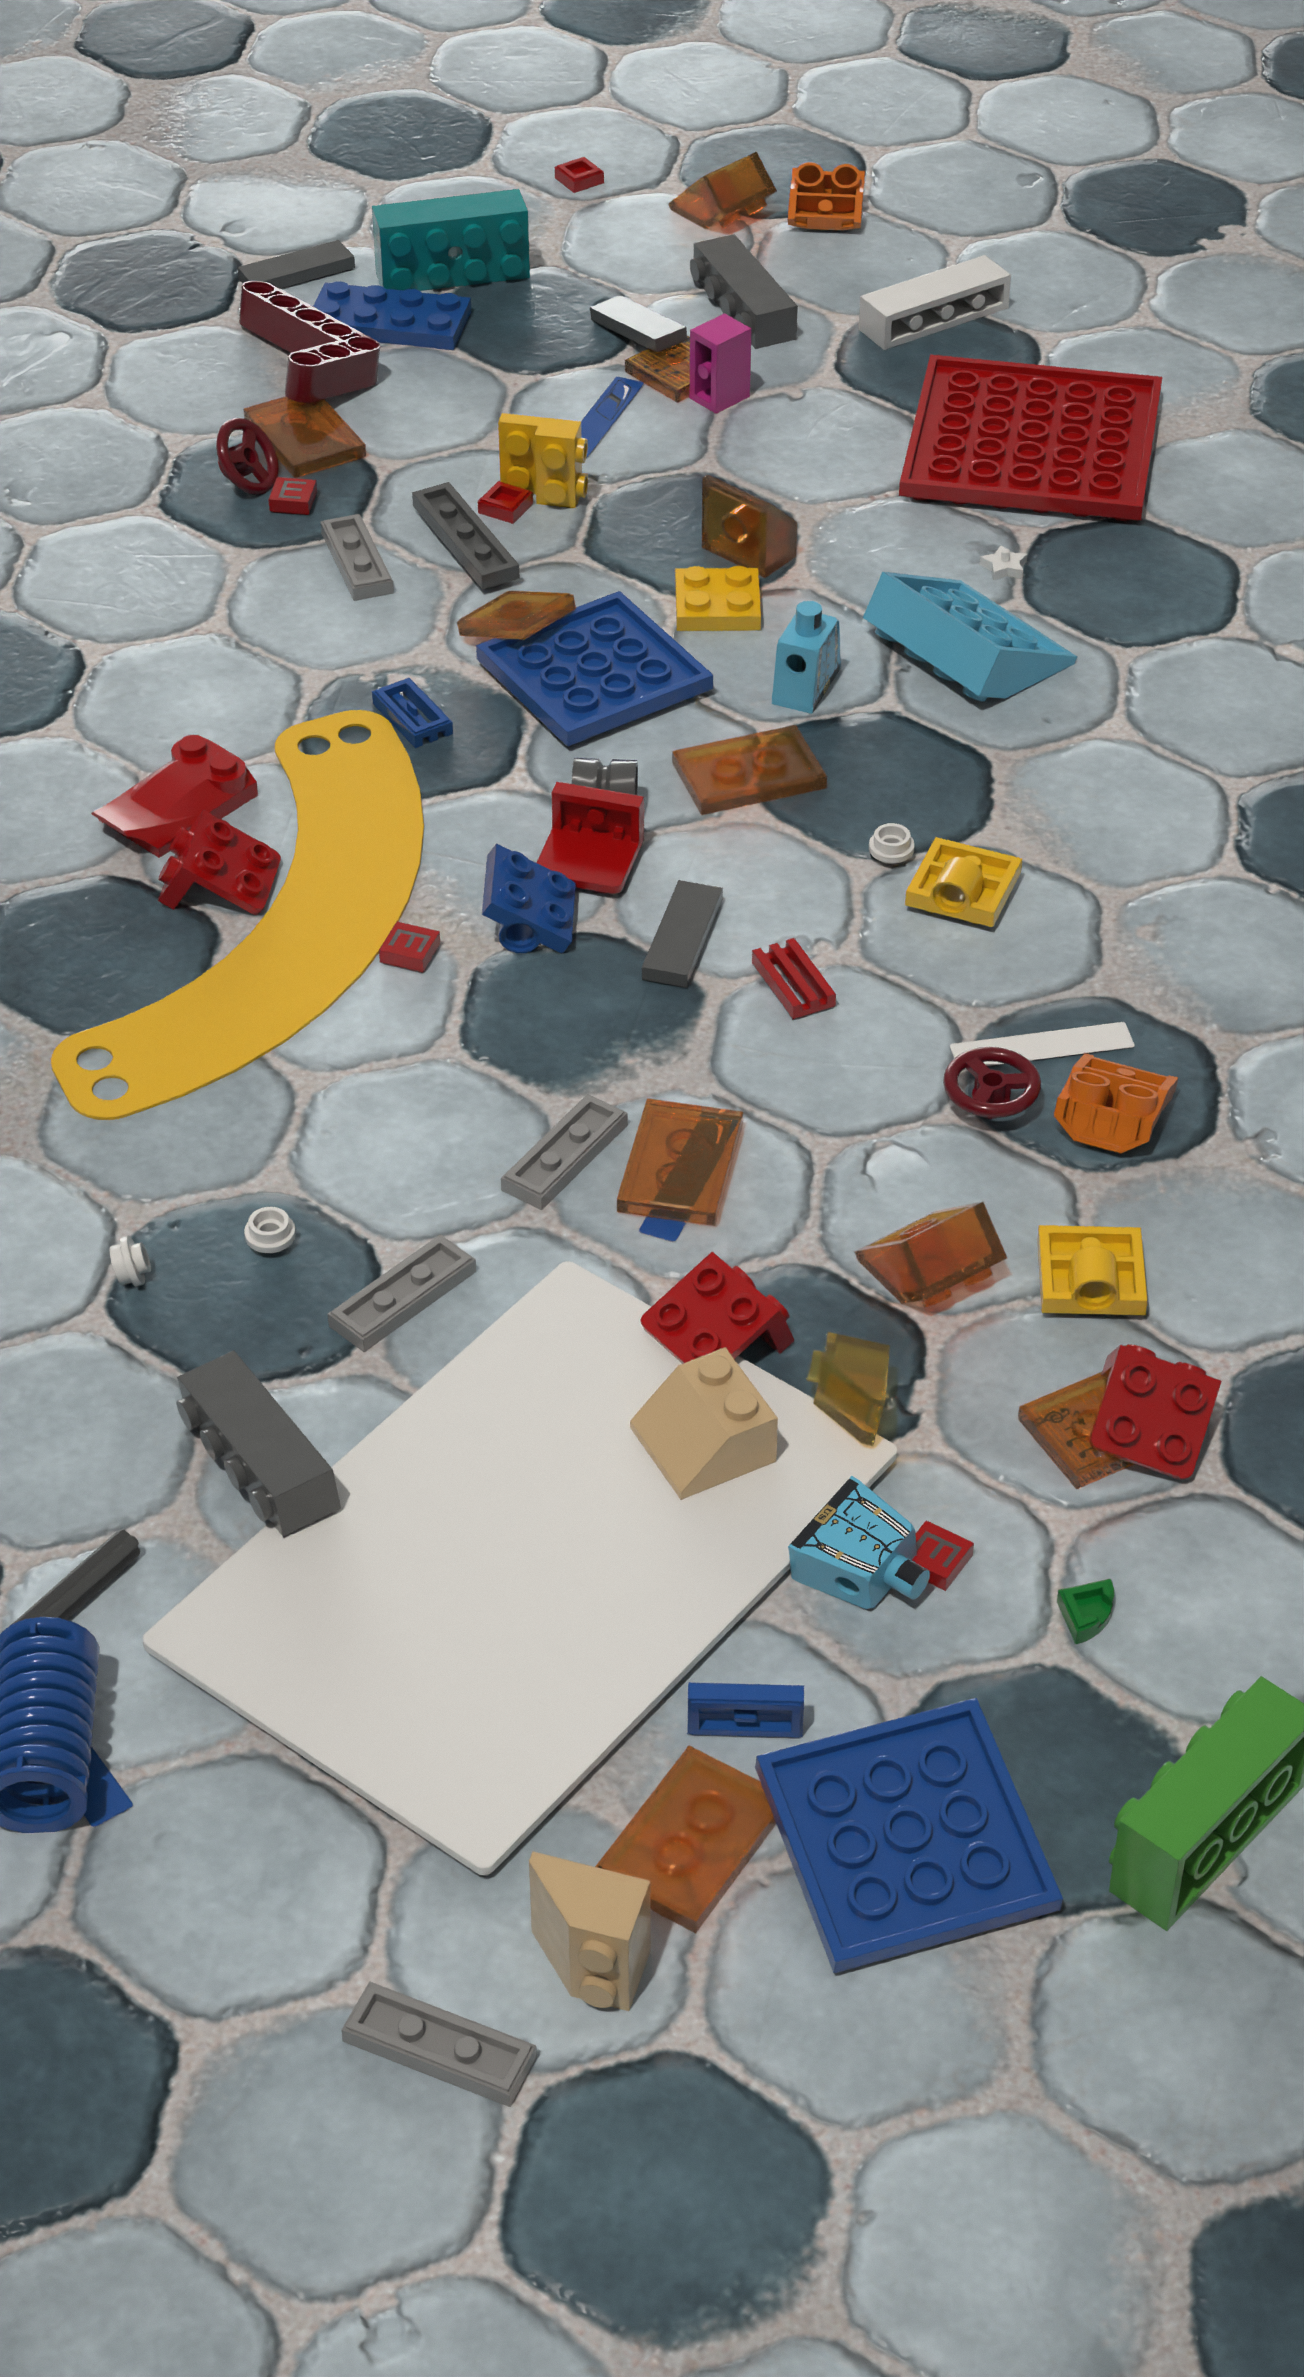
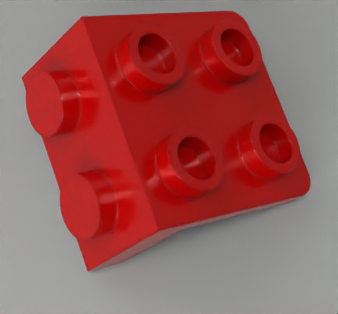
(594, 836)
(220, 861)
(714, 1311)
(1153, 1411)

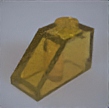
(851, 1383)

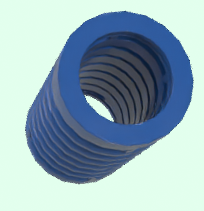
(46, 1723)

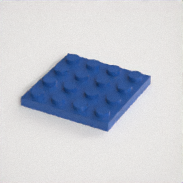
(595, 669)
(907, 1834)

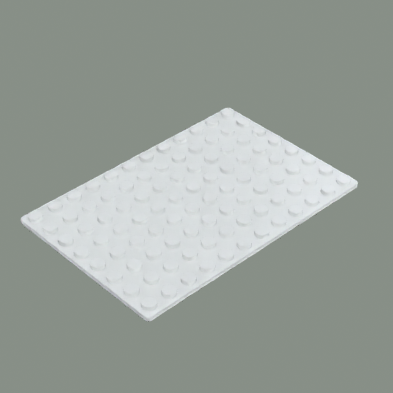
(504, 1575)

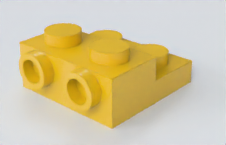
(543, 458)

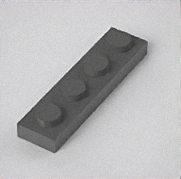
(466, 535)

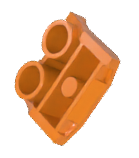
(826, 197)
(1112, 1103)

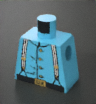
(810, 642)
(858, 1549)

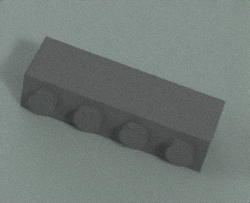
(744, 290)
(257, 1444)

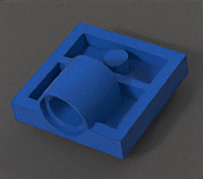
(527, 902)

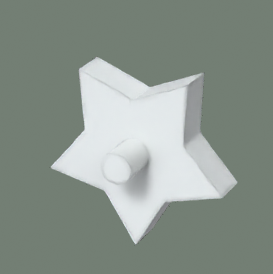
(1004, 563)

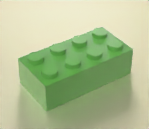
(1209, 1803)

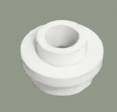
(891, 844)
(269, 1230)
(130, 1261)

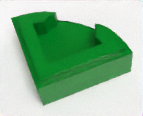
(1086, 1608)

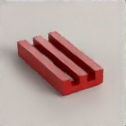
(801, 976)

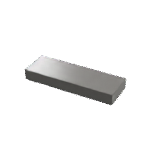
(357, 557)
(564, 1152)
(401, 1293)
(439, 2043)

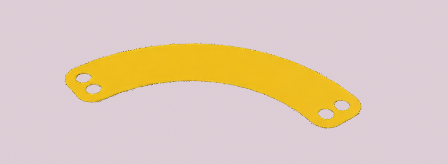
(325, 928)

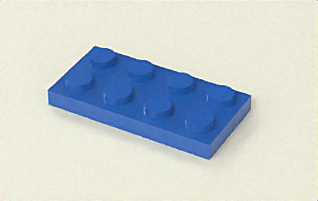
(397, 315)

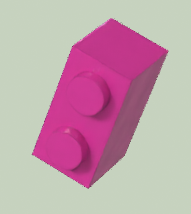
(720, 363)

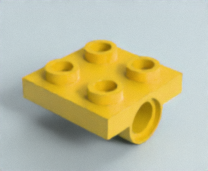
(963, 882)
(1091, 1270)

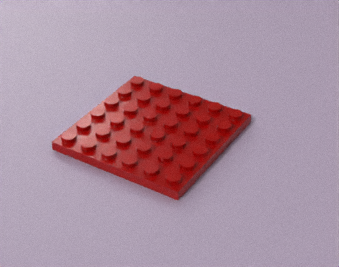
(1032, 437)

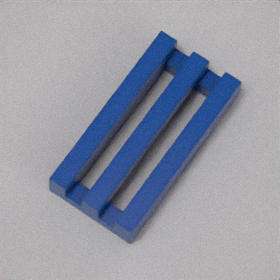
(404, 712)
(745, 1710)

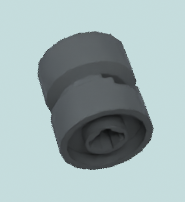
(617, 776)

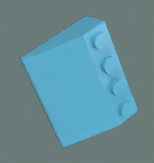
(963, 635)

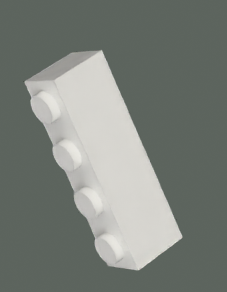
(934, 302)

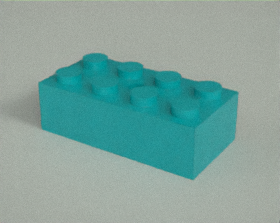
(451, 241)

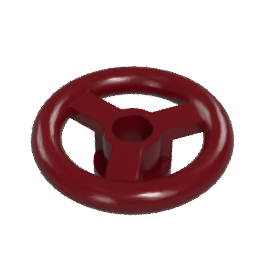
(243, 459)
(992, 1088)

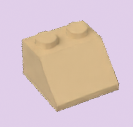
(706, 1425)
(591, 1928)

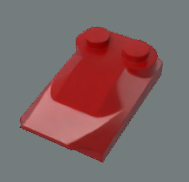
(176, 794)

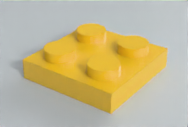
(717, 599)

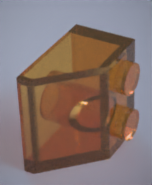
(726, 194)
(745, 528)
(935, 1254)

